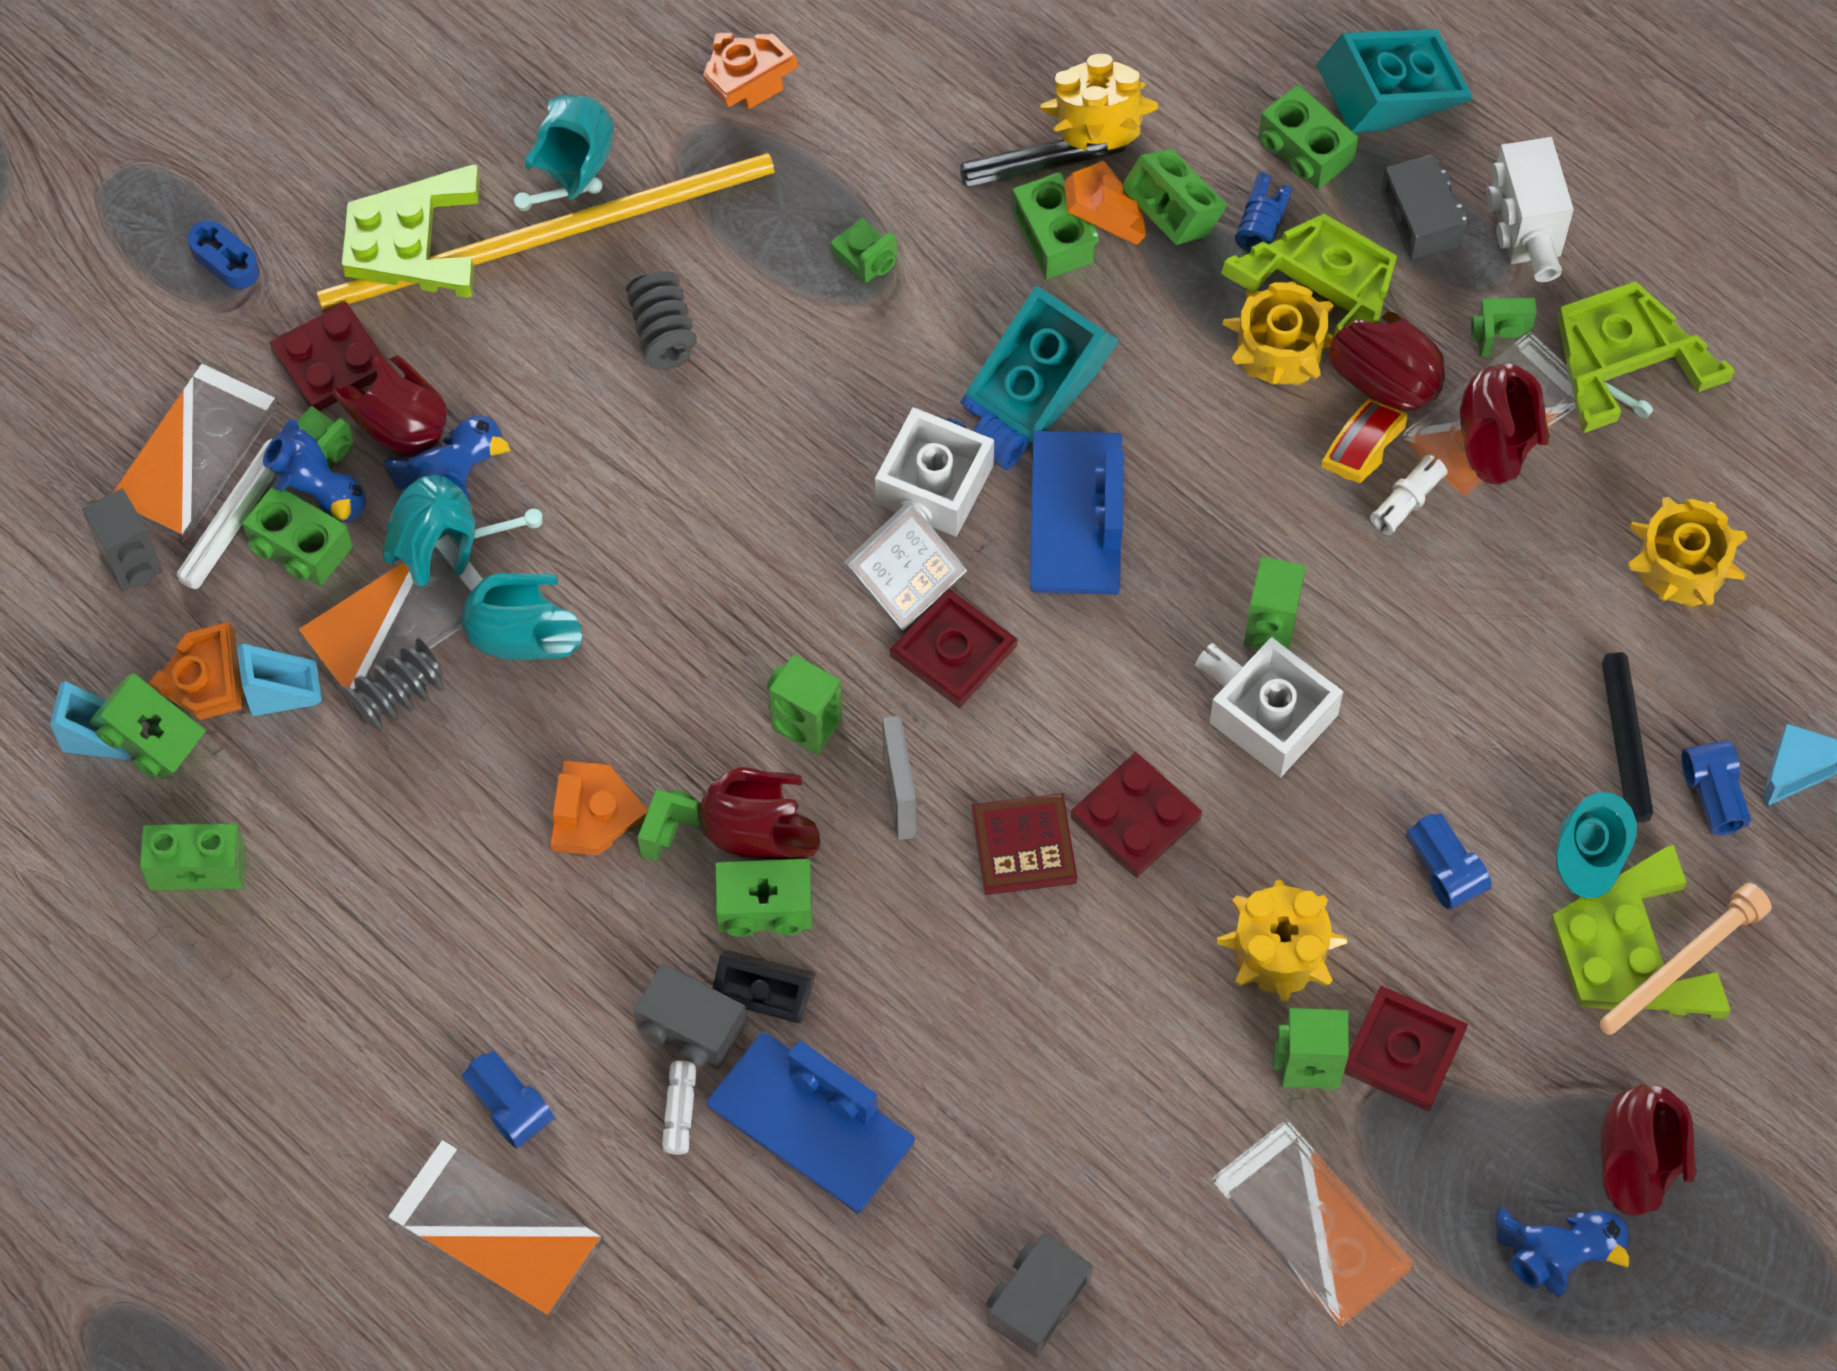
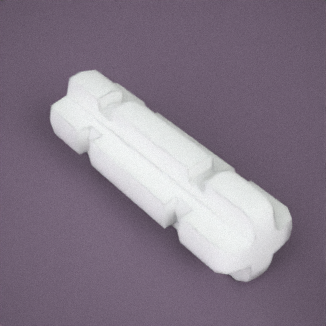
(679, 1107)

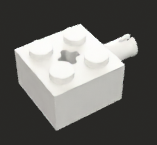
(1531, 205)
(935, 469)
(1271, 703)

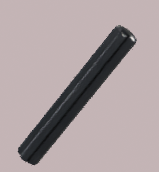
(1029, 160)
(1627, 735)

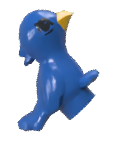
(468, 444)
(303, 466)
(1552, 1252)

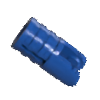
(1261, 214)
(1008, 443)

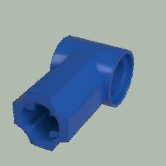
(1714, 774)
(1453, 871)
(513, 1107)

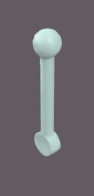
(524, 201)
(1641, 408)
(532, 519)

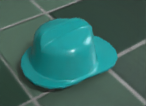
(1595, 844)

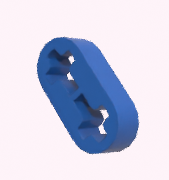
(228, 248)

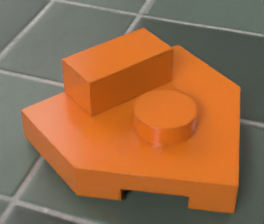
(748, 68)
(1099, 198)
(203, 673)
(592, 809)

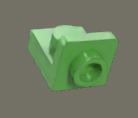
(865, 250)
(1502, 317)
(332, 436)
(662, 821)

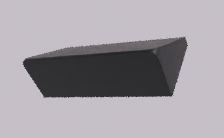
(764, 985)

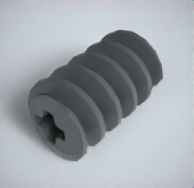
(661, 319)
(395, 685)

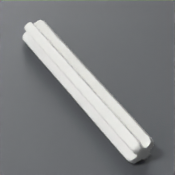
(226, 522)

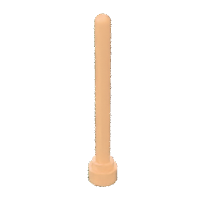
(1746, 906)

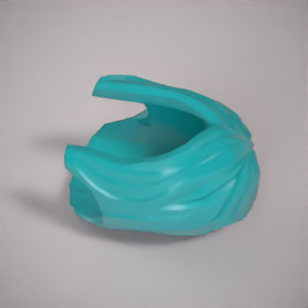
(572, 141)
(422, 517)
(515, 621)

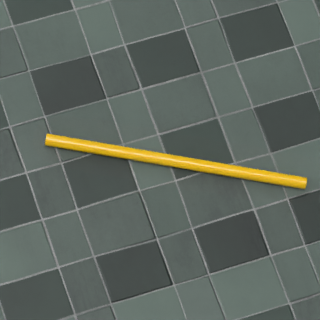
(570, 224)

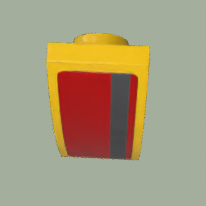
(1363, 439)

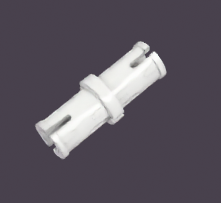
(1408, 494)

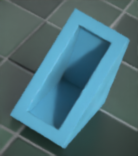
(277, 680)
(72, 726)
(1799, 763)

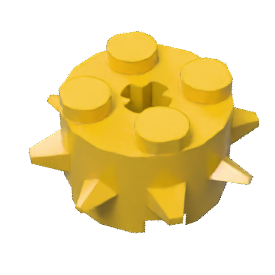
(1099, 103)
(1281, 334)
(1687, 552)
(1288, 915)

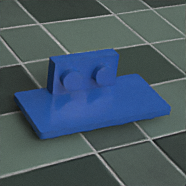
(1076, 512)
(812, 1119)

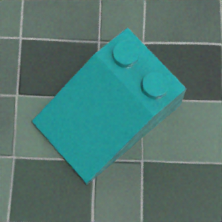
(1391, 78)
(1041, 364)

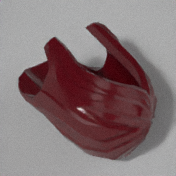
(1389, 362)
(397, 411)
(1502, 421)
(752, 819)
(1645, 1147)

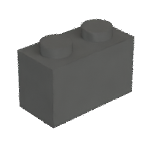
(1423, 206)
(122, 540)
(689, 1017)
(1038, 1294)

